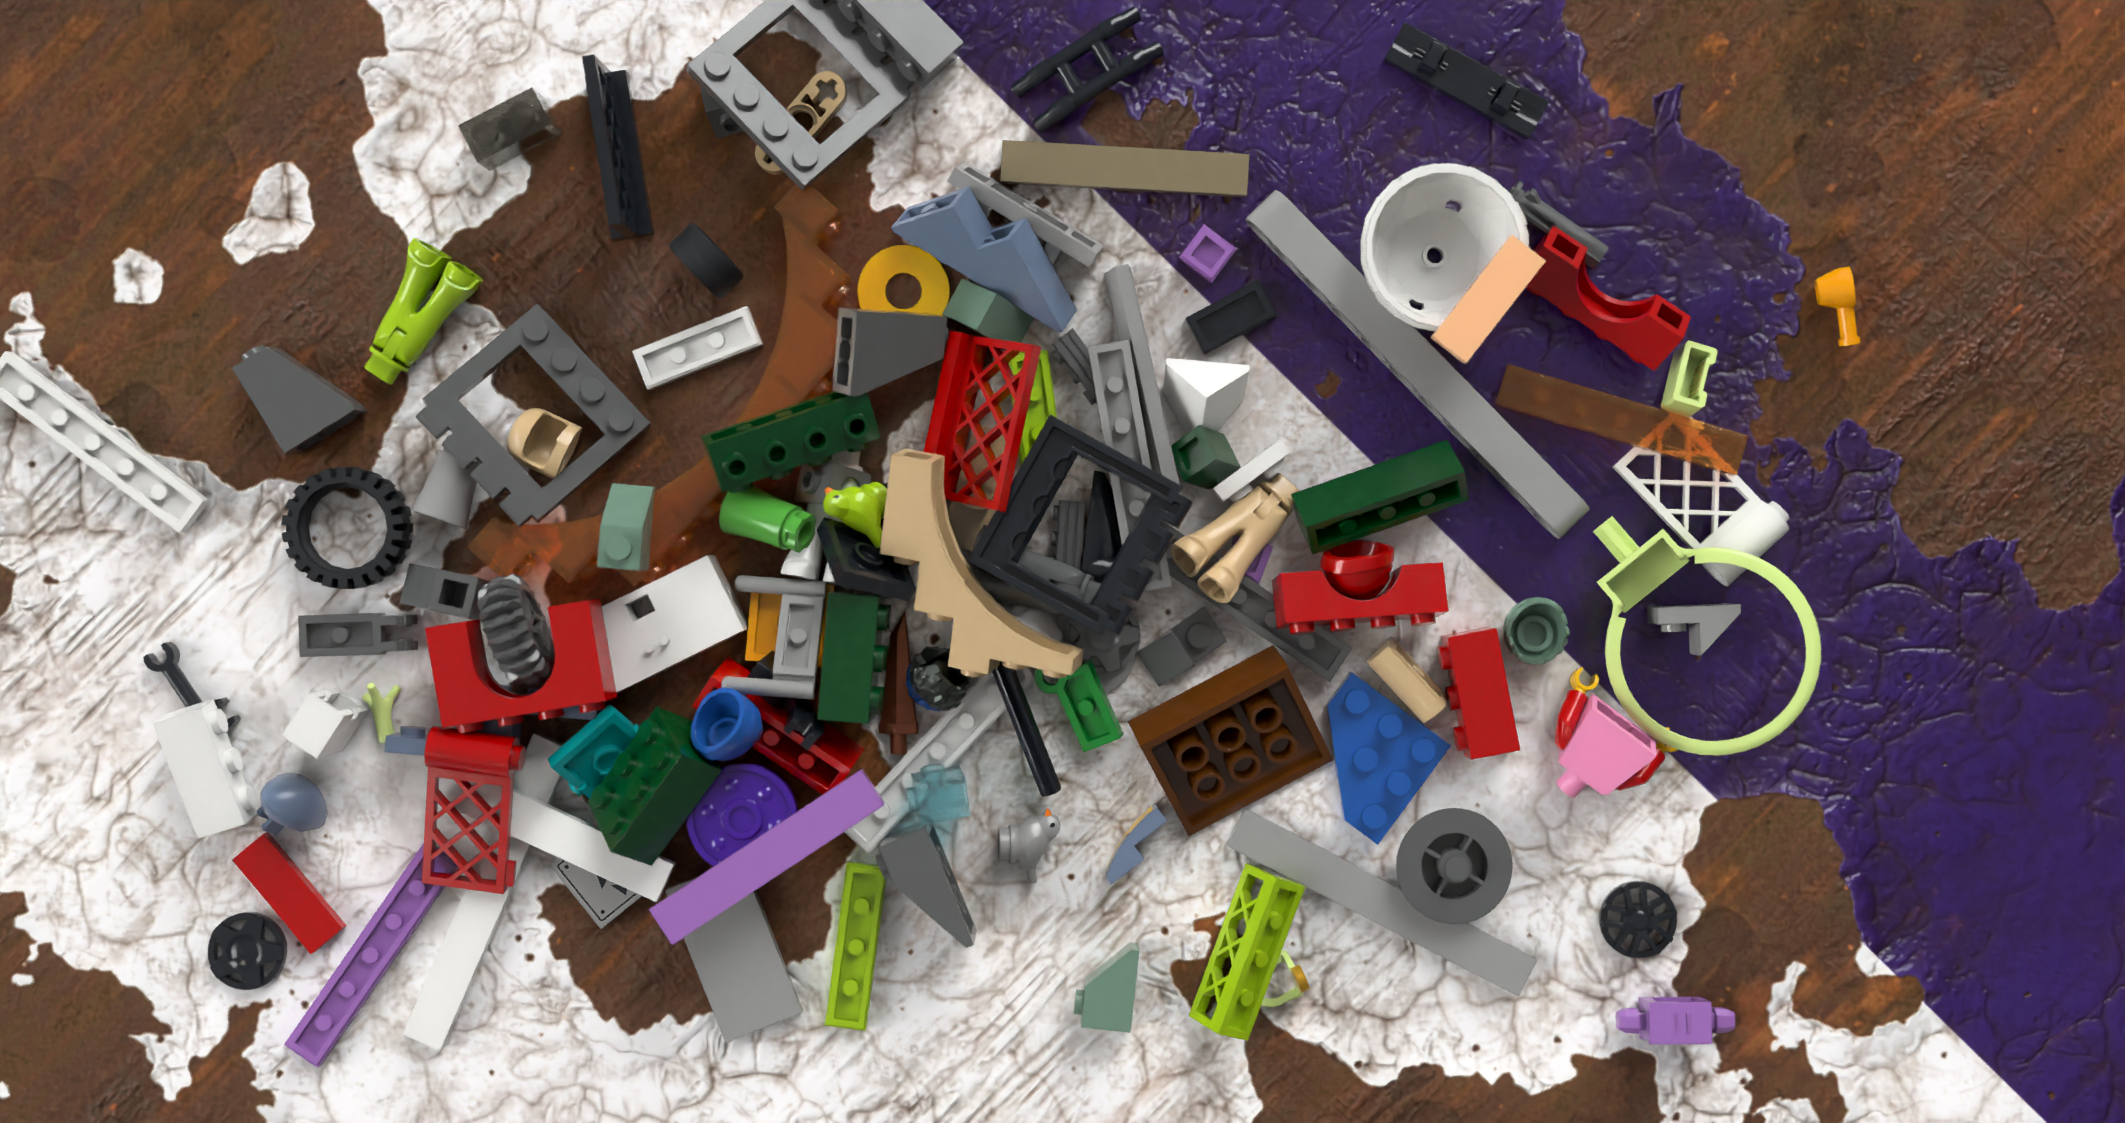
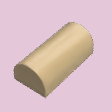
(1408, 680)

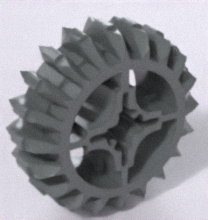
(516, 630)

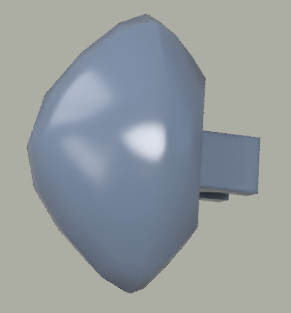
(292, 803)

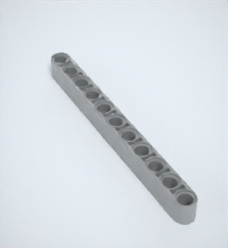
(1417, 365)

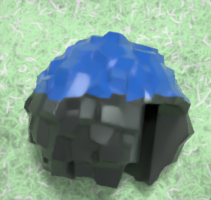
(933, 682)

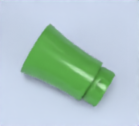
(766, 519)

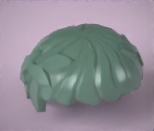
(1536, 630)

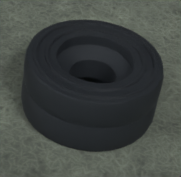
(706, 261)

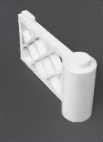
(1748, 529)

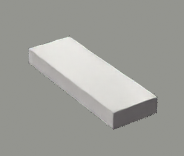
(698, 348)

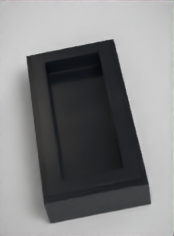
(1231, 317)

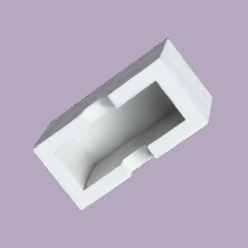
(324, 723)

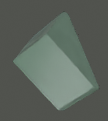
(987, 313)

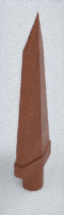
(899, 708)

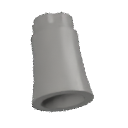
(447, 491)

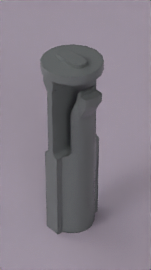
(1543, 217)

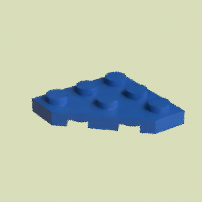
(1378, 756)

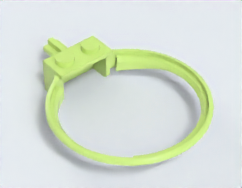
(1644, 570)

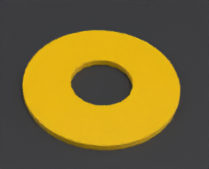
(910, 261)

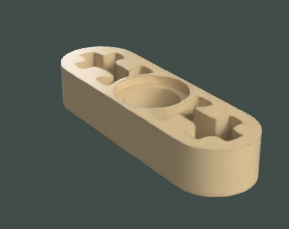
(798, 105)

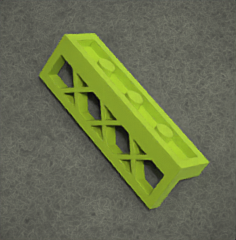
(1251, 956)

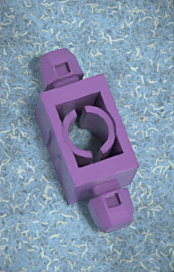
(1675, 1020)

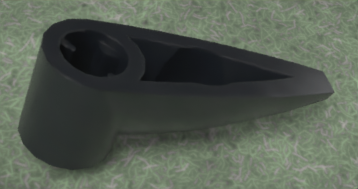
(1102, 530)

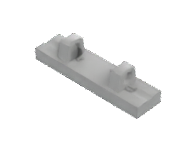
(1057, 233)

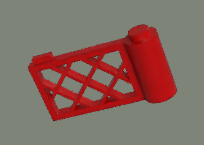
(478, 759)

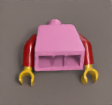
(1602, 745)

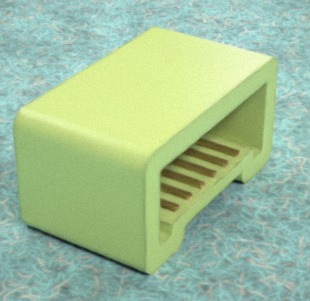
(1687, 378)

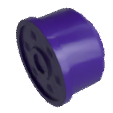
(739, 809)

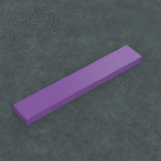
(767, 856)
(367, 961)

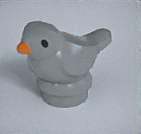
(1027, 841)

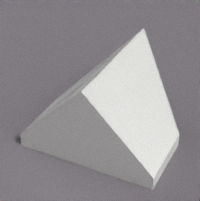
(1204, 391)

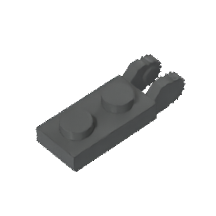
(351, 634)

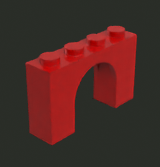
(472, 695)

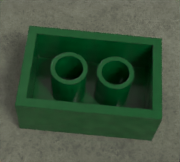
(853, 657)
(652, 788)

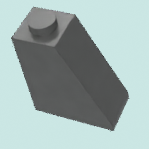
(884, 346)
(294, 399)

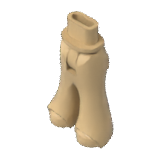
(1252, 518)

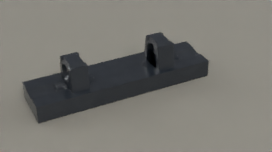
(1465, 81)

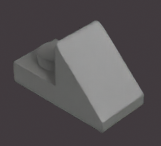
(1704, 621)

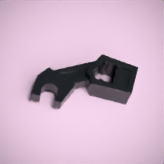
(800, 712)

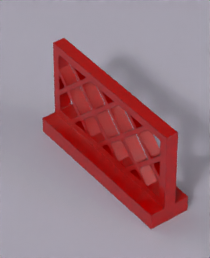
(955, 415)

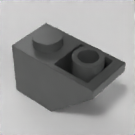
(442, 591)

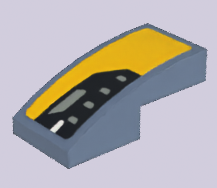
(1127, 853)

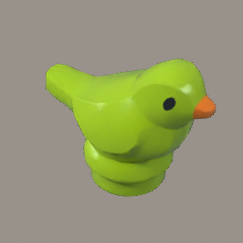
(859, 508)

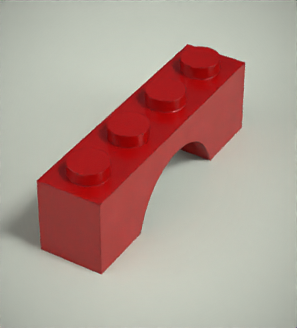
(1642, 328)
(1309, 601)

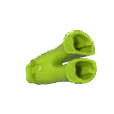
(404, 330)

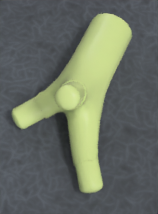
(381, 709)

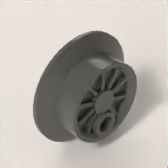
(1454, 866)

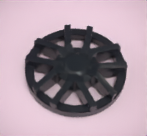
(1638, 919)

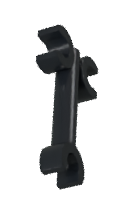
(179, 681)

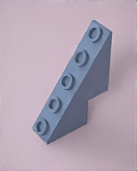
(998, 258)

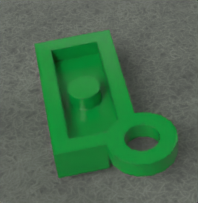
(1085, 706)

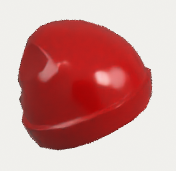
(1358, 568)

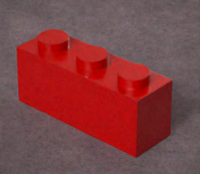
(1478, 693)

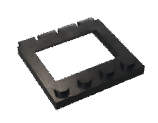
(1032, 495)

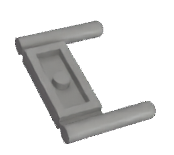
(796, 640)

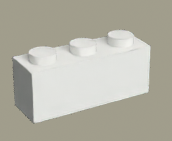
(206, 768)

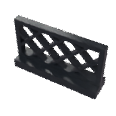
(618, 150)

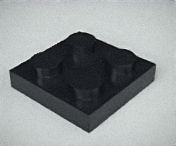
(860, 566)

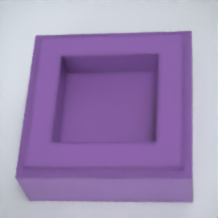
(1207, 253)

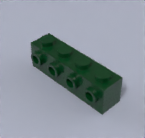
(789, 438)
(1420, 479)

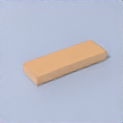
(1488, 299)

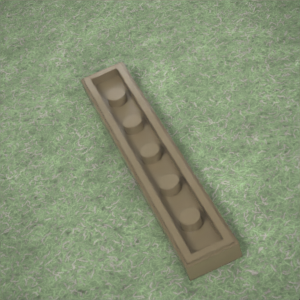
(1124, 168)

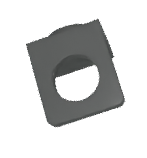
(815, 479)

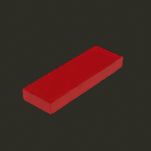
(289, 892)

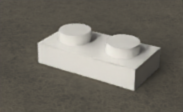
(1265, 463)

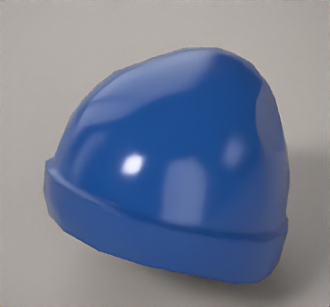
(725, 725)

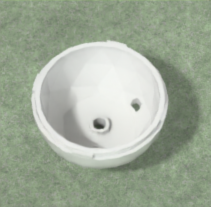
(1413, 219)

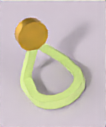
(1300, 981)

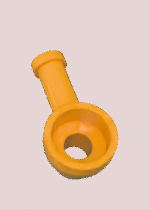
(1838, 291)

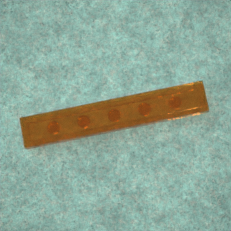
(1621, 420)

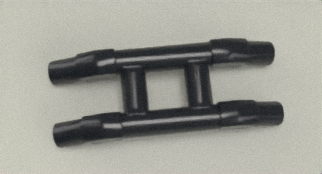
(1079, 93)

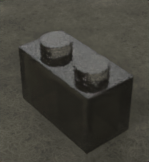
(510, 129)

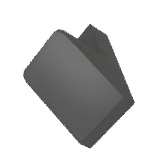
(1181, 646)

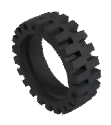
(299, 538)

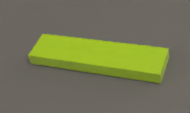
(856, 946)

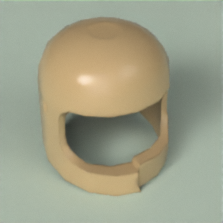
(543, 441)

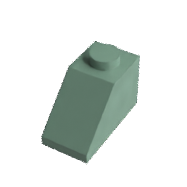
(626, 528)
(1110, 992)

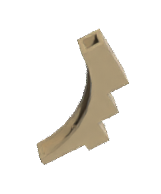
(982, 631)

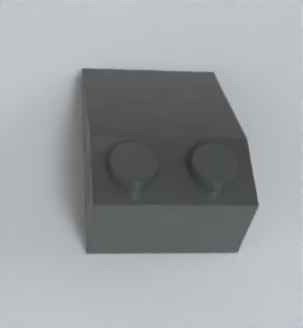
(924, 875)

